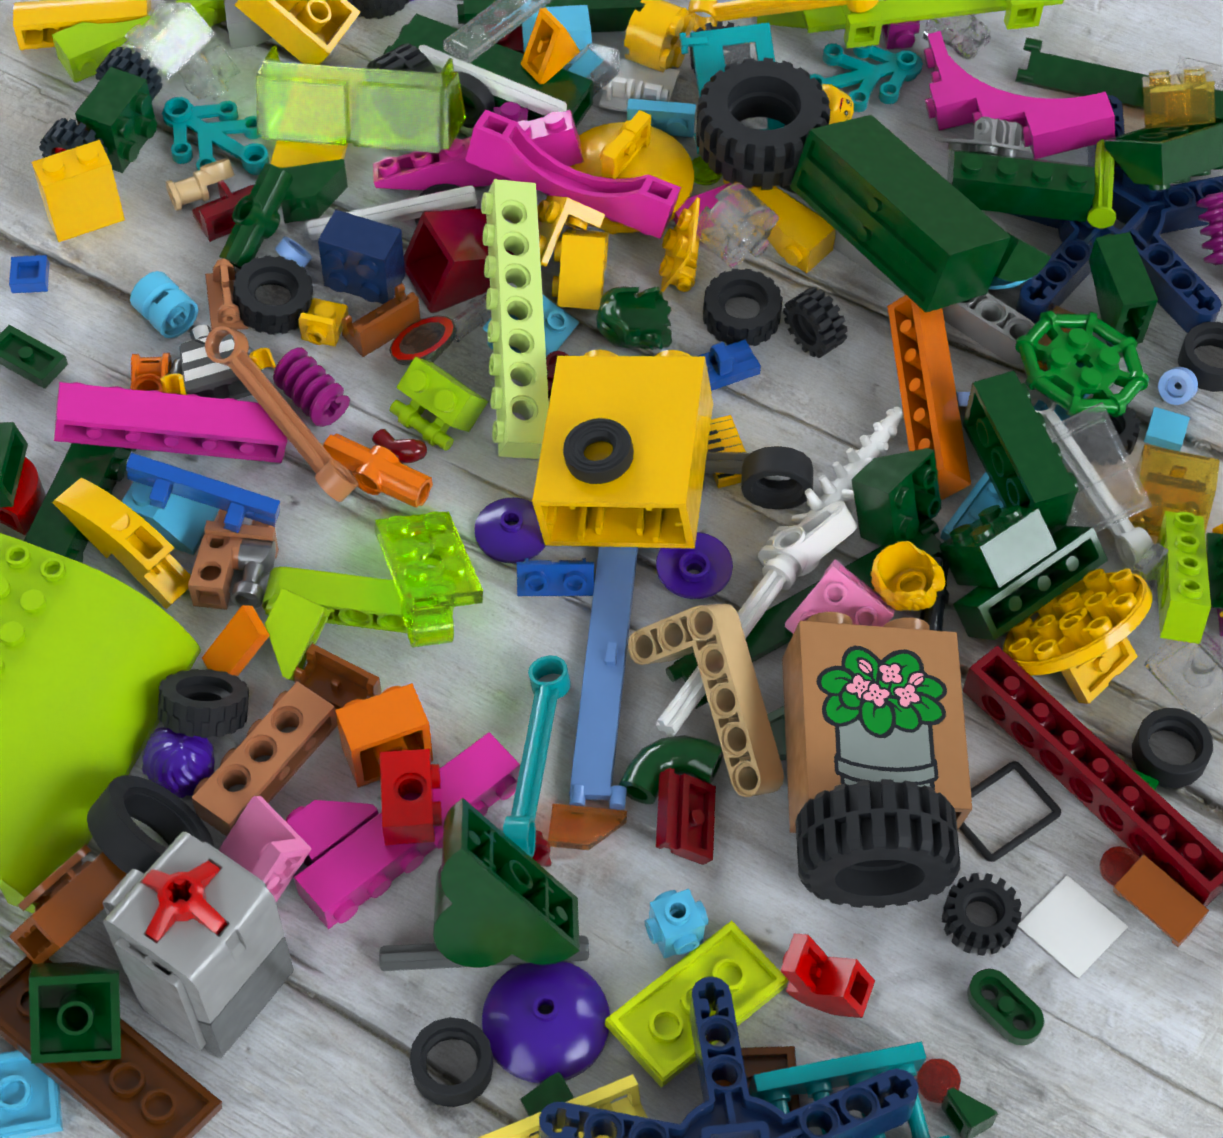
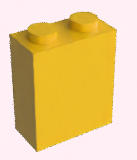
(78, 190)

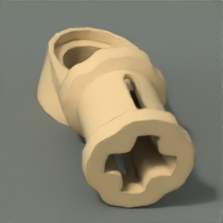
(195, 187)

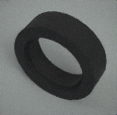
(149, 803)

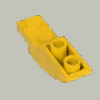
(126, 535)

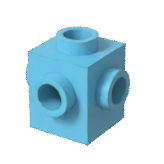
(676, 922)

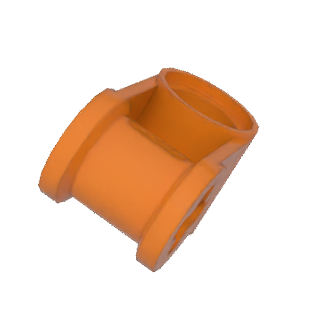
(148, 371)

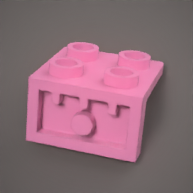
(842, 593)
(266, 846)

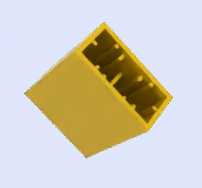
(667, 413)

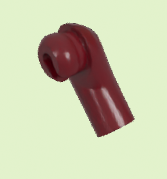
(405, 449)

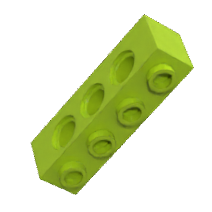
(1183, 578)

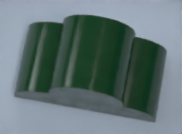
(498, 898)

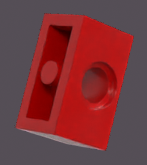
(404, 819)

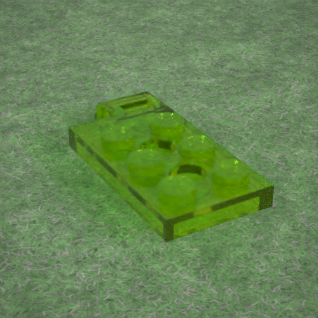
(425, 590)

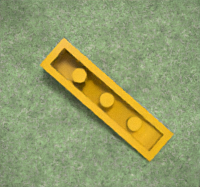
(800, 233)

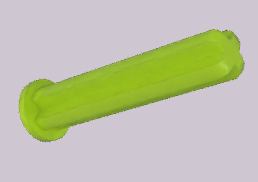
(1102, 213)

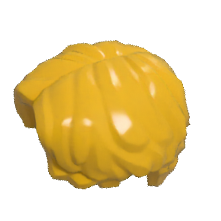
(907, 577)

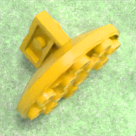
(632, 151)
(1084, 632)

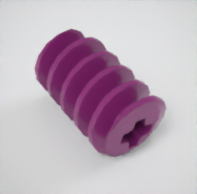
(1214, 217)
(310, 387)

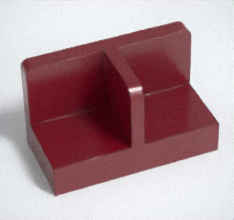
(217, 216)

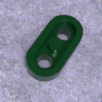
(1007, 1007)

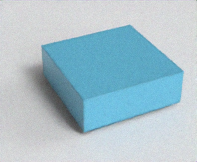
(1166, 429)

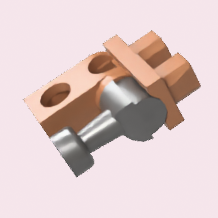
(225, 551)

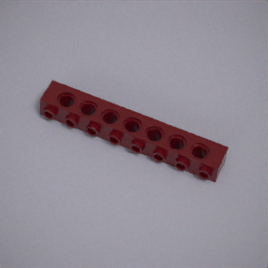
(1095, 774)

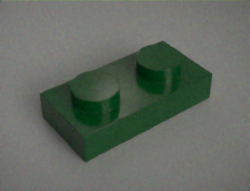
(30, 357)

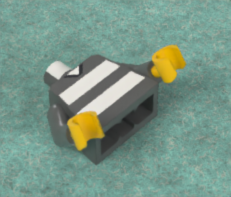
(201, 376)

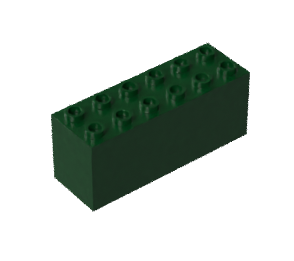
(899, 212)

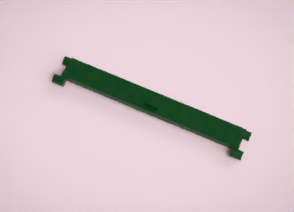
(1086, 78)
(771, 630)

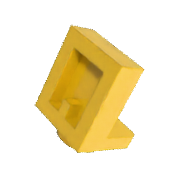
(322, 322)

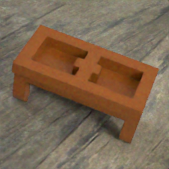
(382, 323)
(336, 678)
(1161, 900)

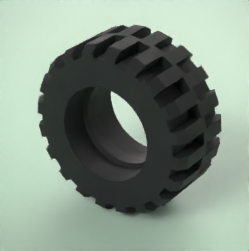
(753, 91)
(877, 843)

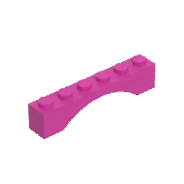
(507, 150)

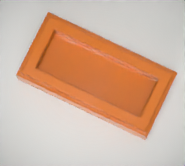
(237, 642)

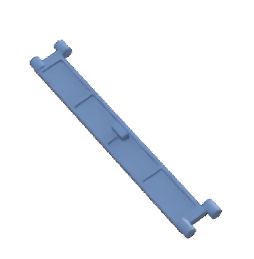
(604, 680)

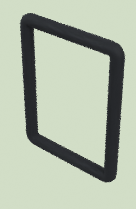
(992, 857)

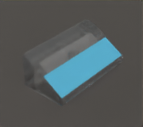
(597, 64)

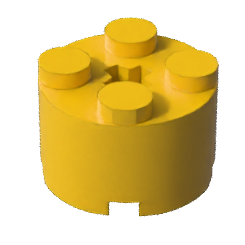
(655, 34)

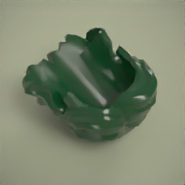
(634, 318)

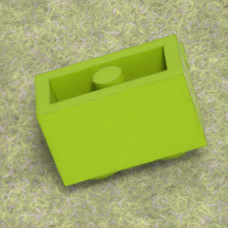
(442, 396)

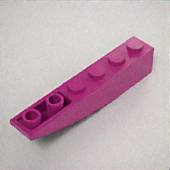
(420, 170)

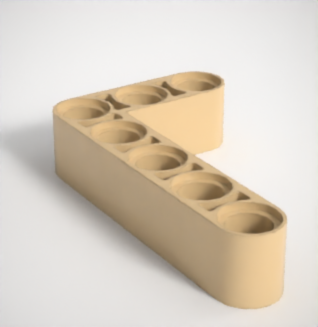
(729, 684)

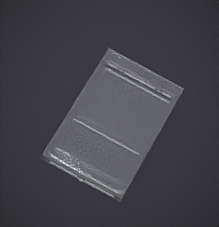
(1104, 473)

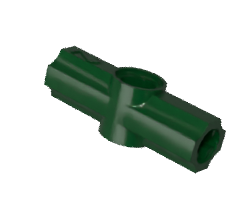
(256, 215)

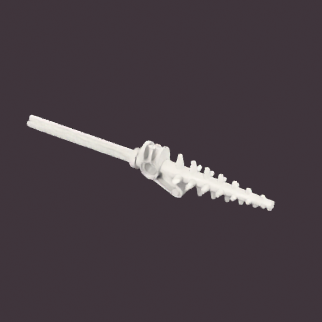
(796, 550)

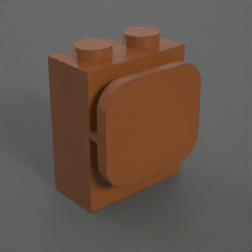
(65, 904)

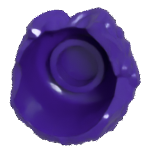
(177, 761)

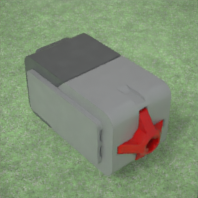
(199, 943)

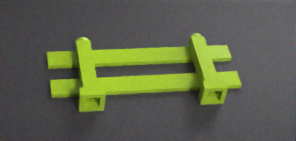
(865, 27)

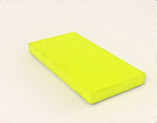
(657, 1020)

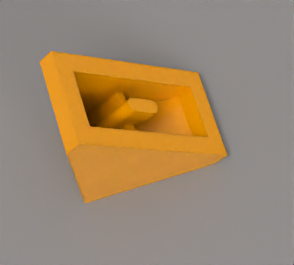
(548, 48)

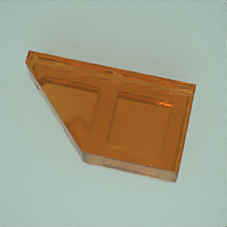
(582, 826)

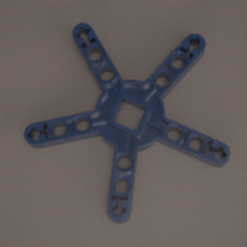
(1145, 216)
(729, 1110)

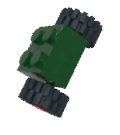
(114, 112)

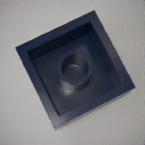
(361, 257)

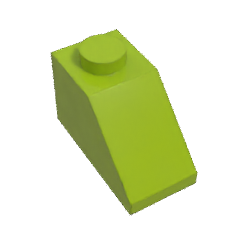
(292, 628)

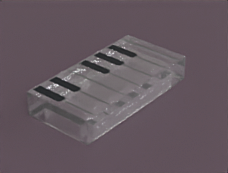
(1151, 564)

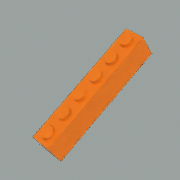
(929, 391)

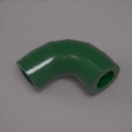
(682, 753)

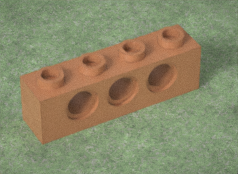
(288, 751)

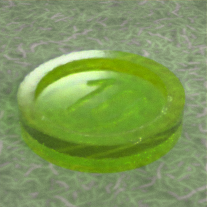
(703, 174)

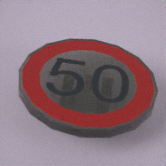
(423, 340)

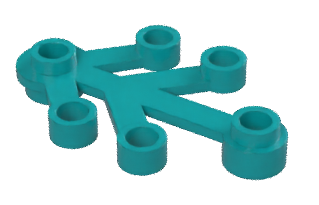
(903, 67)
(181, 115)

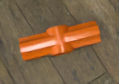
(379, 470)

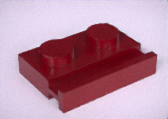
(686, 816)

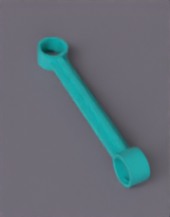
(521, 824)

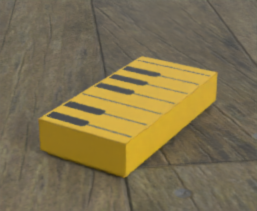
(725, 438)

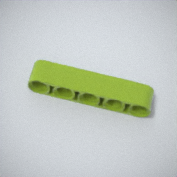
(350, 598)

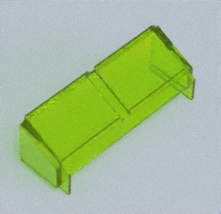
(358, 105)

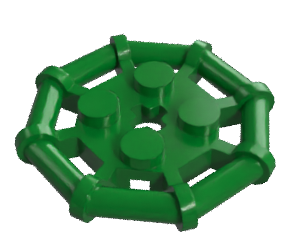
(1065, 381)

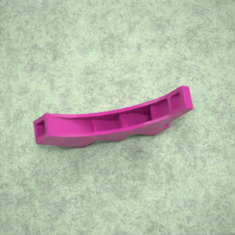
(1047, 123)

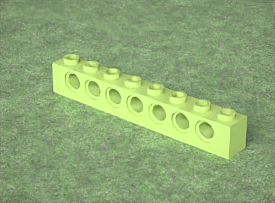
(518, 204)

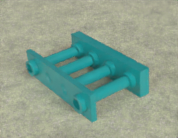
(821, 1077)

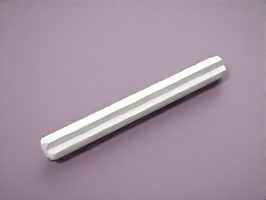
(499, 85)
(406, 209)

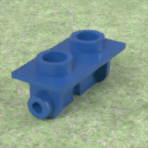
(555, 578)

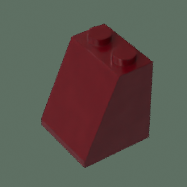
(448, 257)

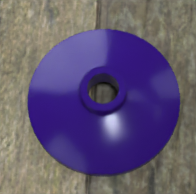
(505, 541)
(708, 558)

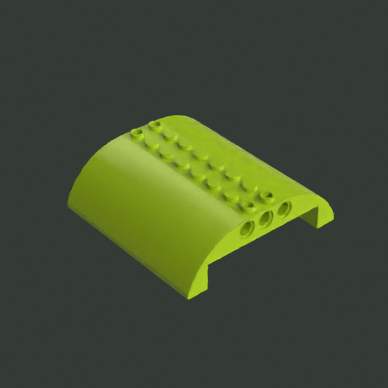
(74, 701)

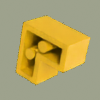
(581, 268)

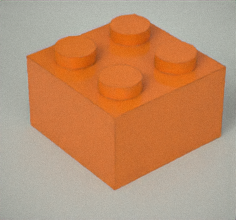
(381, 725)

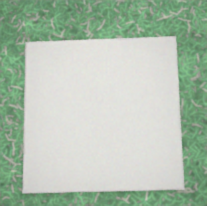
(1072, 926)

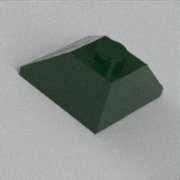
(74, 1012)

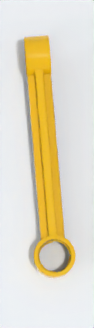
(754, 8)

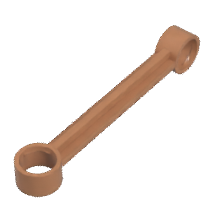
(330, 474)

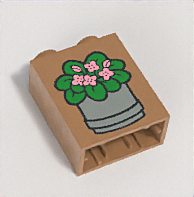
(873, 709)

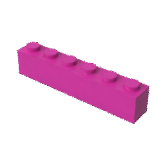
(166, 423)
(366, 866)

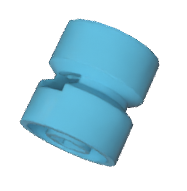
(164, 304)

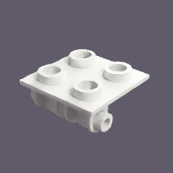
(638, 82)

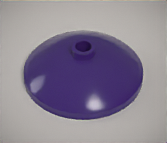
(540, 1044)

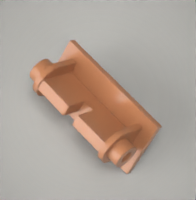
(220, 296)

